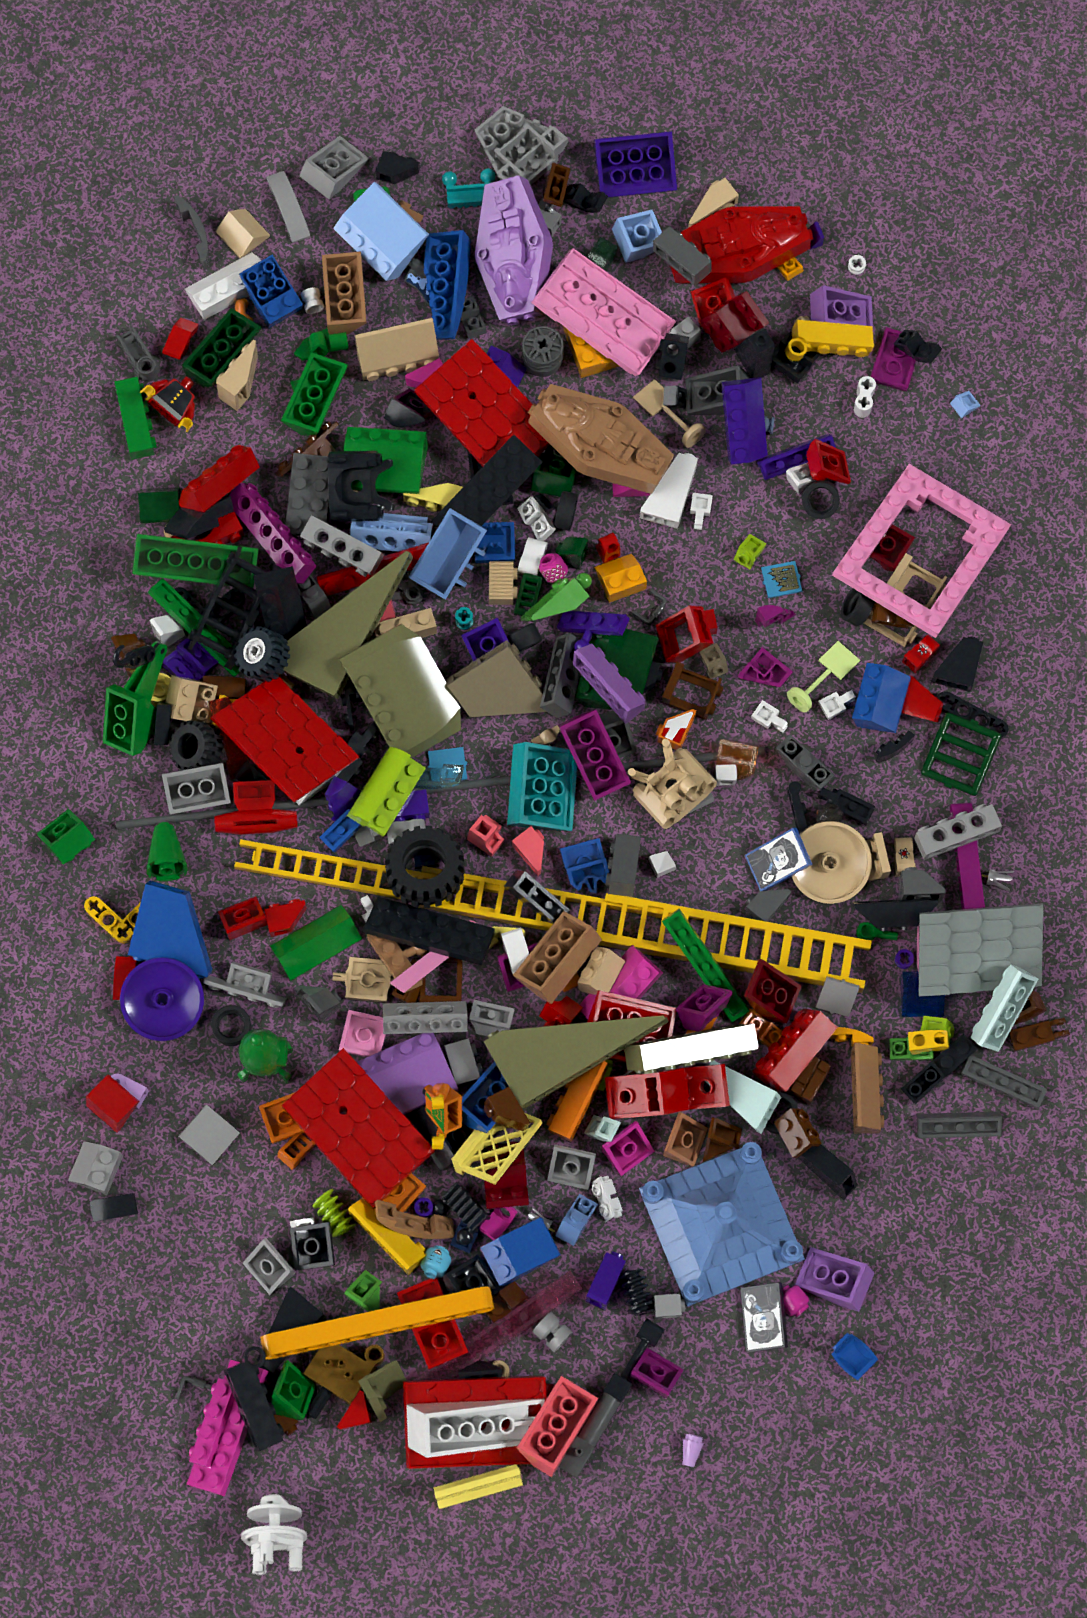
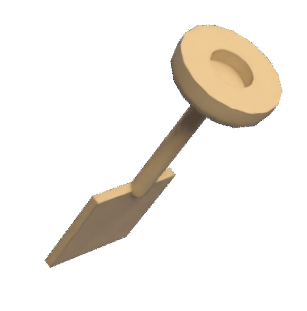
(652, 401)

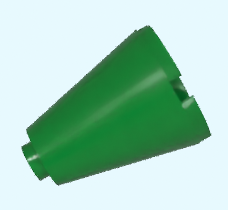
(165, 854)

